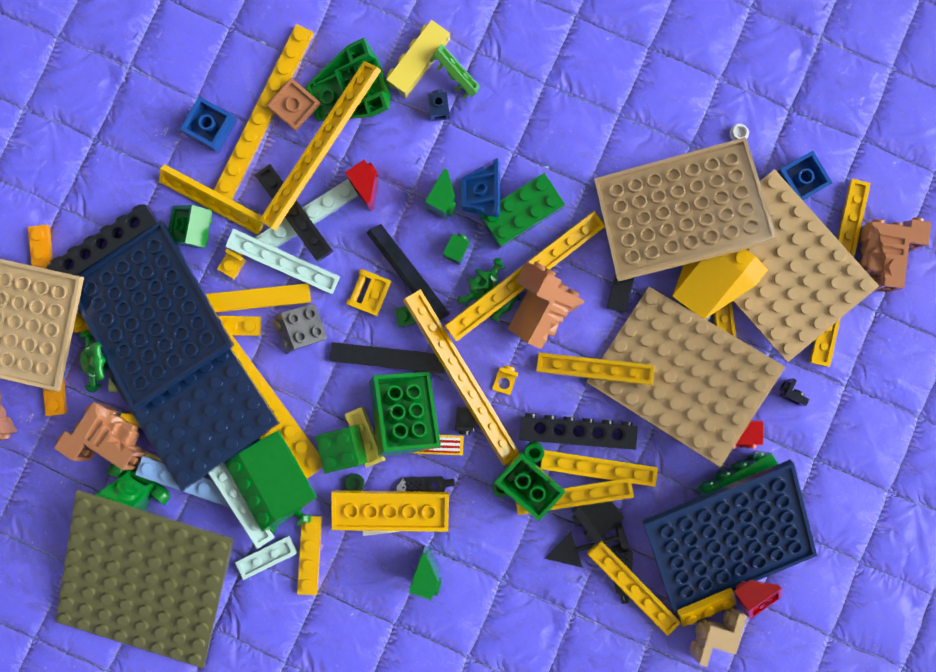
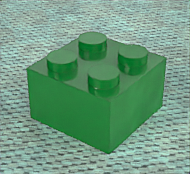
(341, 449)

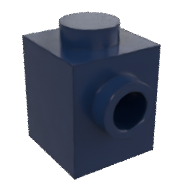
(438, 105)

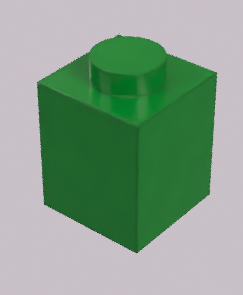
(456, 248)

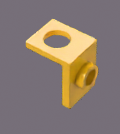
(505, 372)

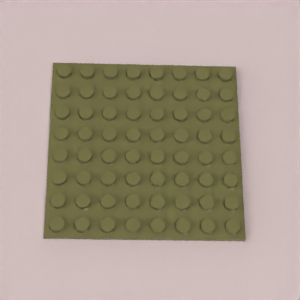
(142, 579)

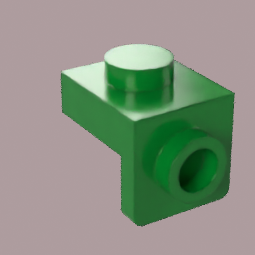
(404, 317)

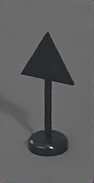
(567, 552)

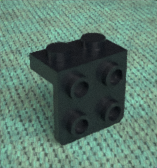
(597, 519)

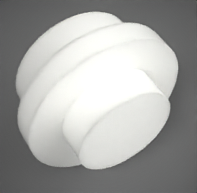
(738, 131)

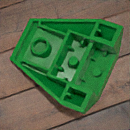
(335, 77)

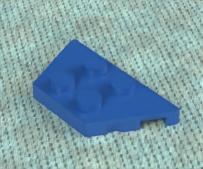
(482, 191)

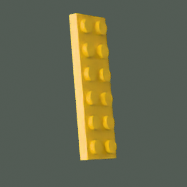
(390, 511)

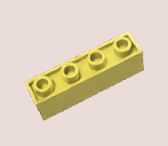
(417, 59)

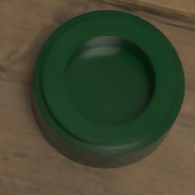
(354, 482)

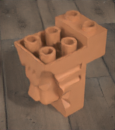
(887, 248)
(543, 305)
(103, 433)

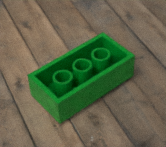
(523, 210)
(740, 469)

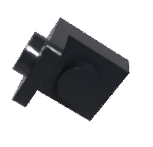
(794, 396)
(464, 421)

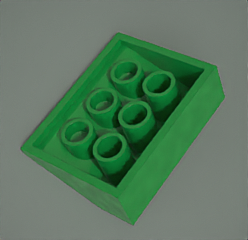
(404, 413)
(270, 481)

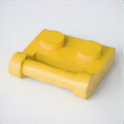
(374, 295)

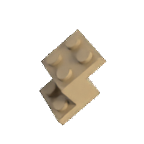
(718, 635)

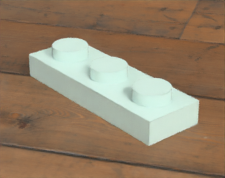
(266, 557)

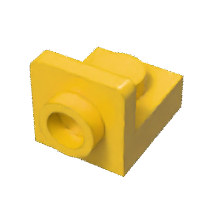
(232, 263)

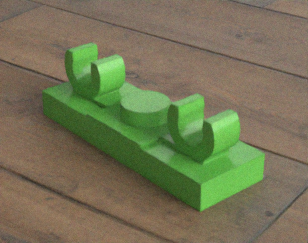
(455, 71)

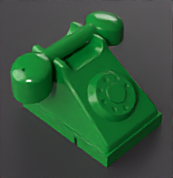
(528, 483)
(131, 492)

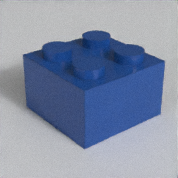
(208, 124)
(805, 175)

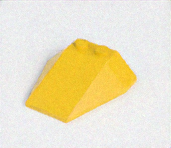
(717, 281)

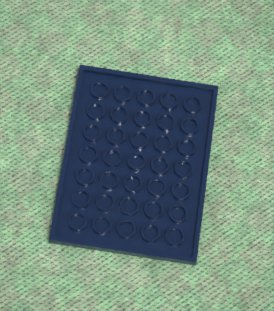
(150, 316)
(204, 418)
(731, 535)

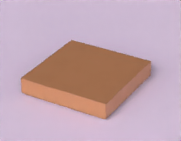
(293, 104)

